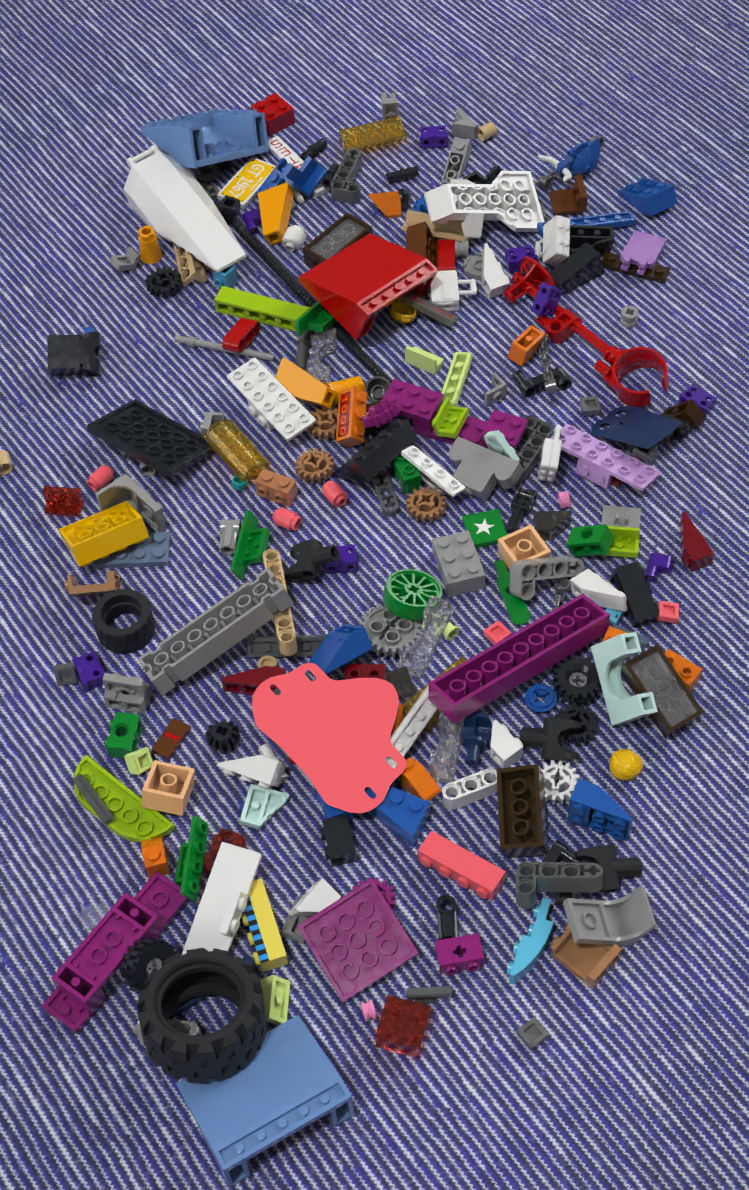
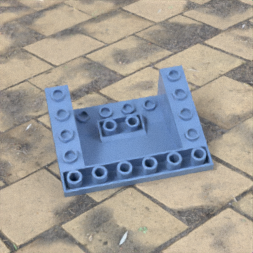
(210, 136)
(267, 1100)

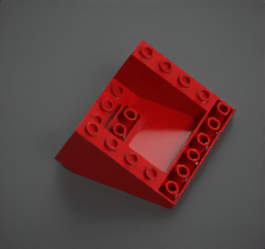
(366, 280)

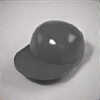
(376, 388)

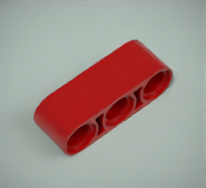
(446, 254)
(241, 335)

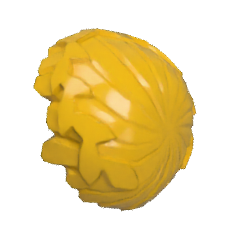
(402, 313)
(625, 764)

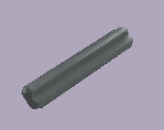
(93, 799)

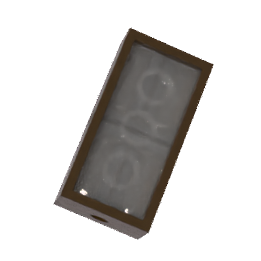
(335, 239)
(674, 701)

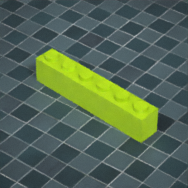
(258, 308)

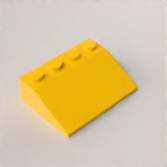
(104, 533)

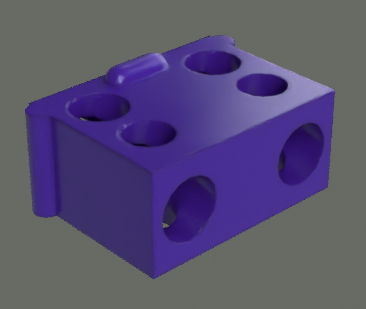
(433, 137)
(514, 261)
(546, 300)
(700, 397)
(344, 561)
(89, 671)

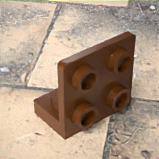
(569, 200)

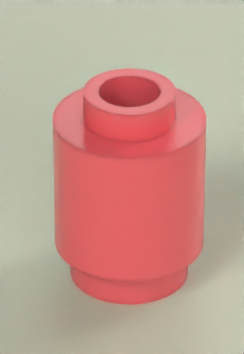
(100, 478)
(334, 493)
(286, 519)

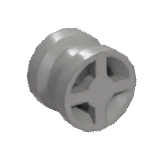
(461, 249)
(629, 316)

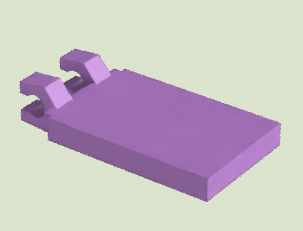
(642, 250)

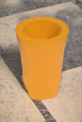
(149, 246)
(345, 384)

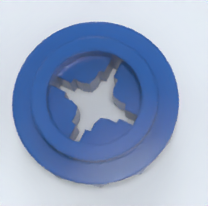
(541, 691)

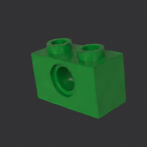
(406, 474)
(590, 540)
(123, 724)

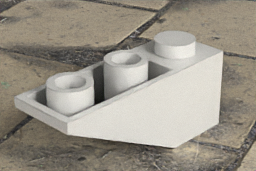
(493, 278)
(598, 590)
(258, 767)

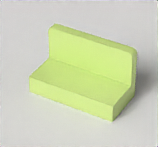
(423, 359)
(275, 998)

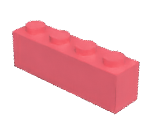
(461, 865)

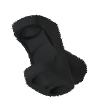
(310, 557)
(551, 738)
(612, 867)

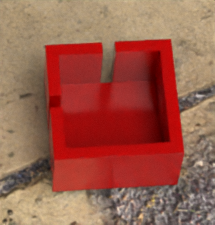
(277, 113)

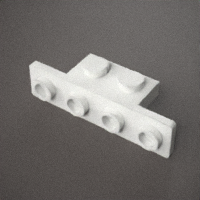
(432, 472)

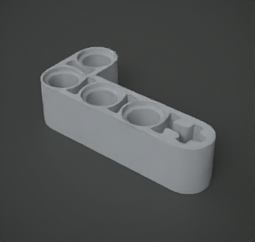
(526, 571)

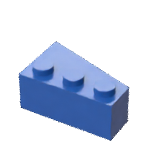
(402, 813)

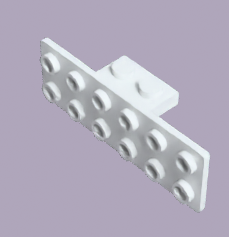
(270, 400)
(223, 899)

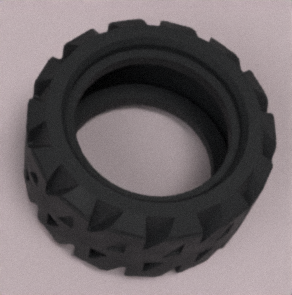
(212, 1054)

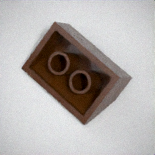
(422, 242)

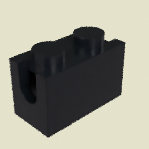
(339, 841)

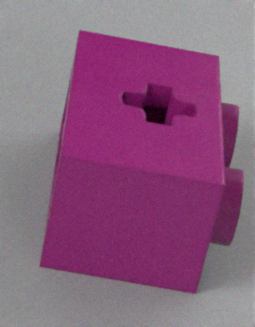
(448, 950)

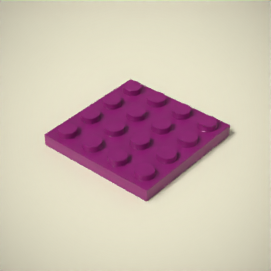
(357, 940)

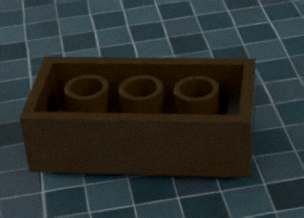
(521, 811)

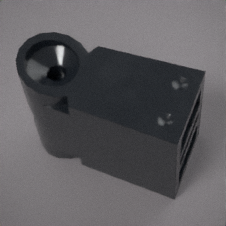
(74, 354)

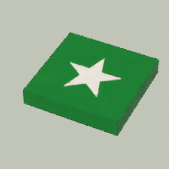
(484, 527)

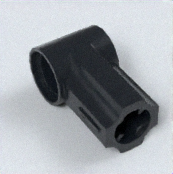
(446, 919)

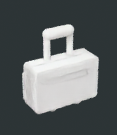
(555, 241)
(445, 290)
(550, 456)

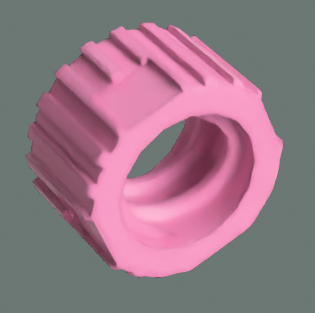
(564, 499)

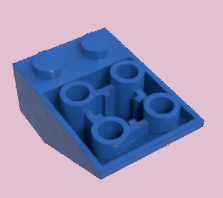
(650, 195)
(341, 647)
(598, 811)

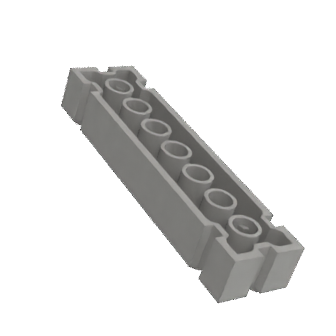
(215, 631)

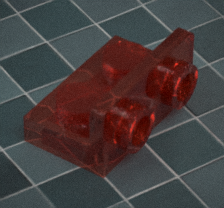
(63, 501)

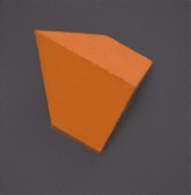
(388, 203)

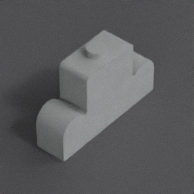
(482, 468)

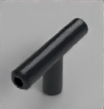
(405, 200)

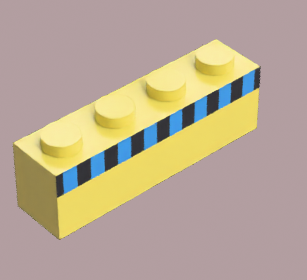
(263, 929)

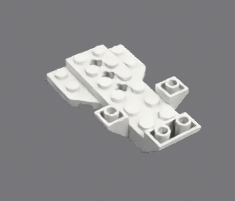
(507, 199)

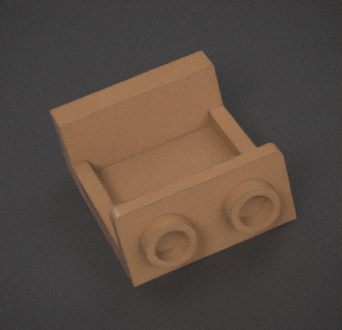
(72, 587)
(583, 960)

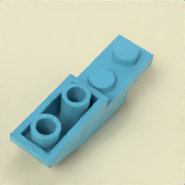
(533, 945)

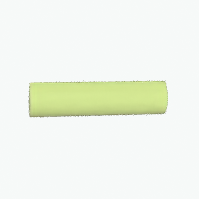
(456, 376)

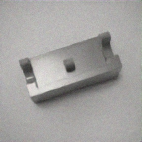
(389, 106)

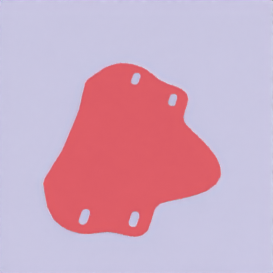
(334, 733)

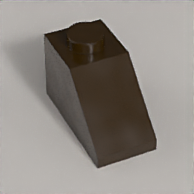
(687, 411)

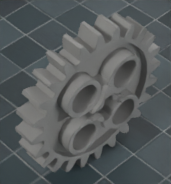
(389, 632)

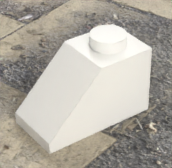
(315, 899)

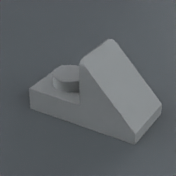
(463, 125)

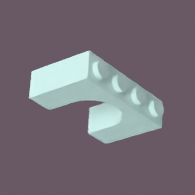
(608, 660)

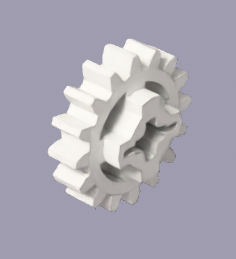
(565, 785)

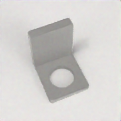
(498, 392)

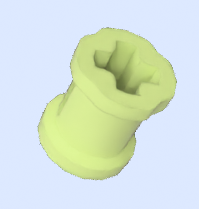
(451, 632)

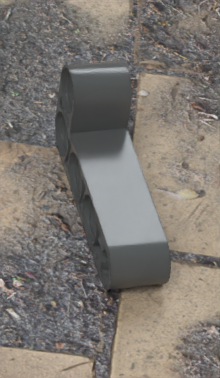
(343, 185)
(530, 453)
(555, 877)

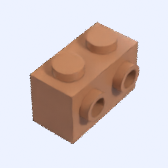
(276, 487)

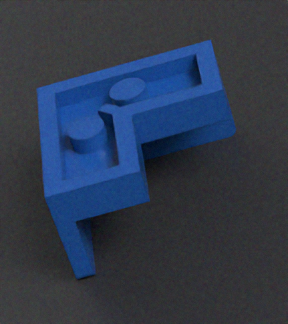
(306, 177)

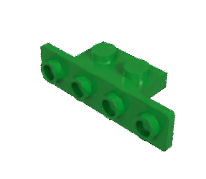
(314, 319)
(250, 545)
(191, 859)

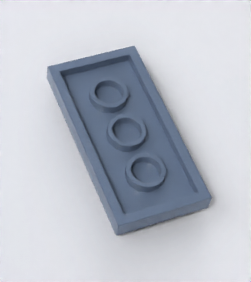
(150, 553)

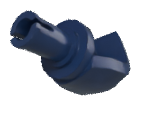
(475, 735)

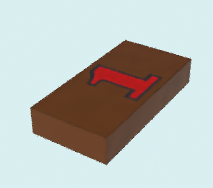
(171, 739)

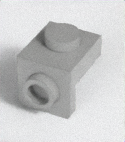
(125, 262)
(209, 419)

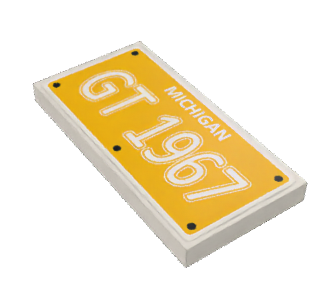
(247, 181)

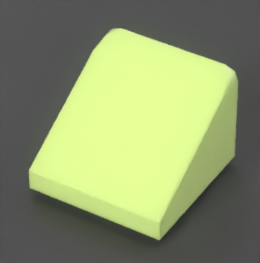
(139, 761)

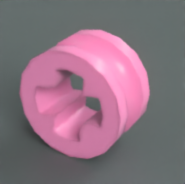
(368, 1010)

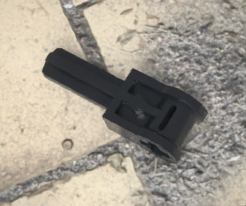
(521, 505)

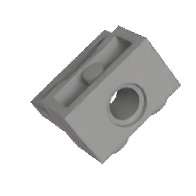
(117, 688)

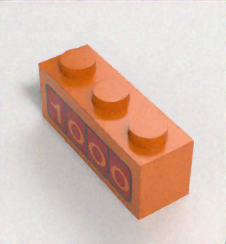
(349, 423)

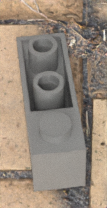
(457, 159)

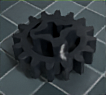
(162, 282)
(588, 721)

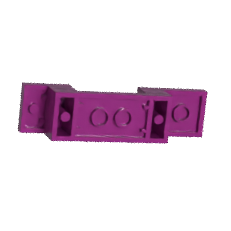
(424, 405)
(101, 952)

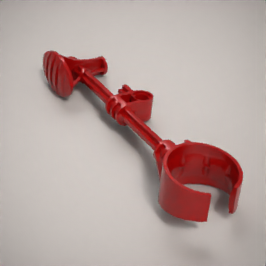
(567, 323)

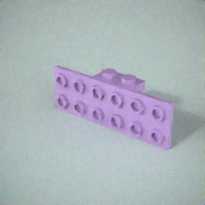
(601, 461)

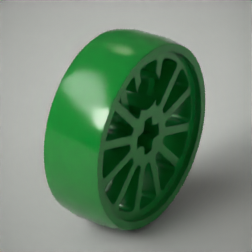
(409, 592)

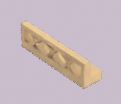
(450, 230)
(192, 265)

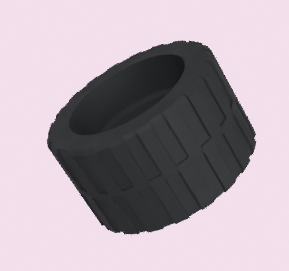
(118, 603)

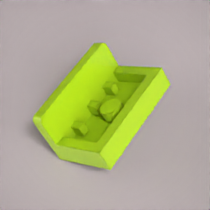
(449, 420)
(624, 542)

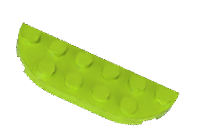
(130, 818)

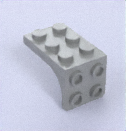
(126, 489)
(611, 921)

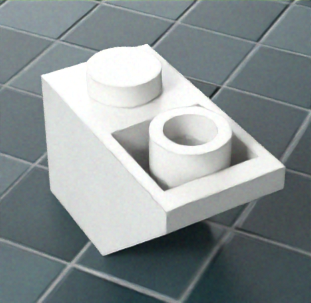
(504, 747)

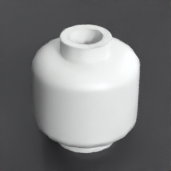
(294, 238)

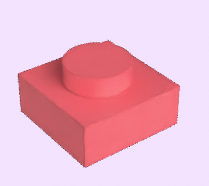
(668, 612)
(496, 632)

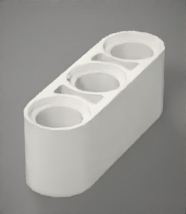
(465, 796)

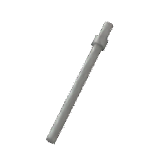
(193, 341)

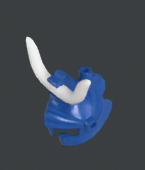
(580, 160)

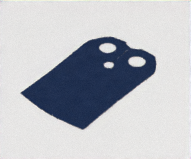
(641, 427)

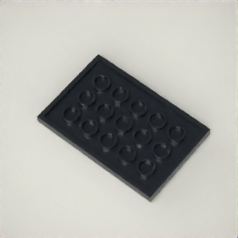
(151, 438)

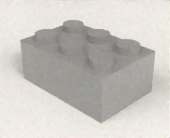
(458, 563)

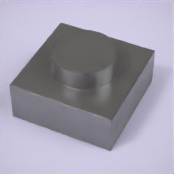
(590, 405)
(65, 674)
(532, 1033)

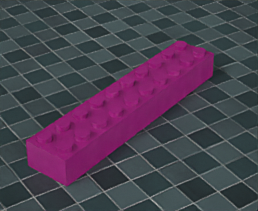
(518, 658)

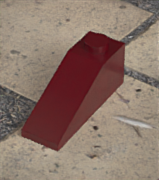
(694, 548)
(248, 681)

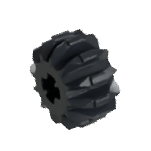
(222, 736)

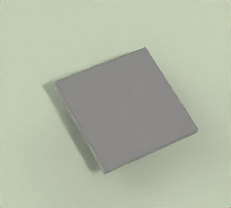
(621, 516)

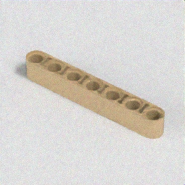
(283, 620)

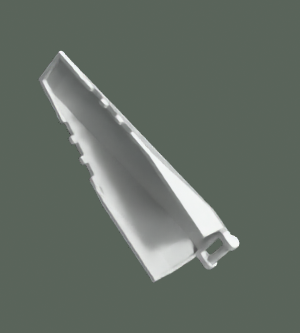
(180, 209)

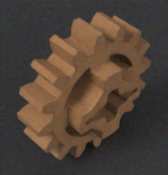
(325, 423)
(314, 465)
(426, 504)

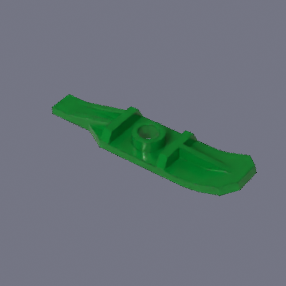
(515, 606)

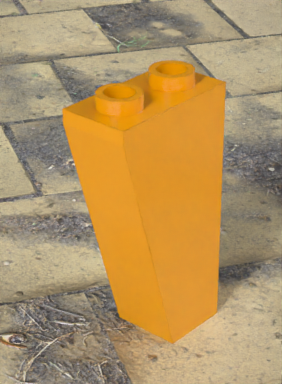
(275, 211)
(303, 385)

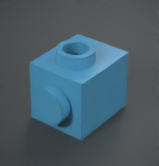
(226, 277)

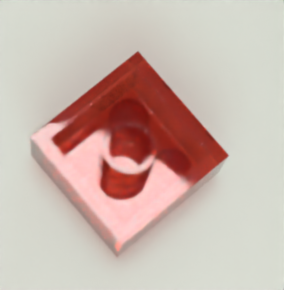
(403, 1026)

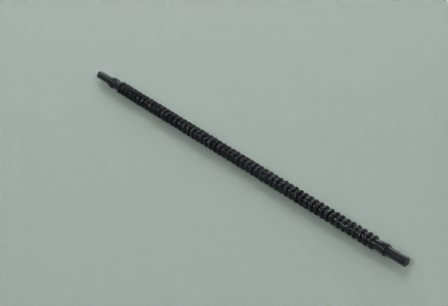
(307, 299)

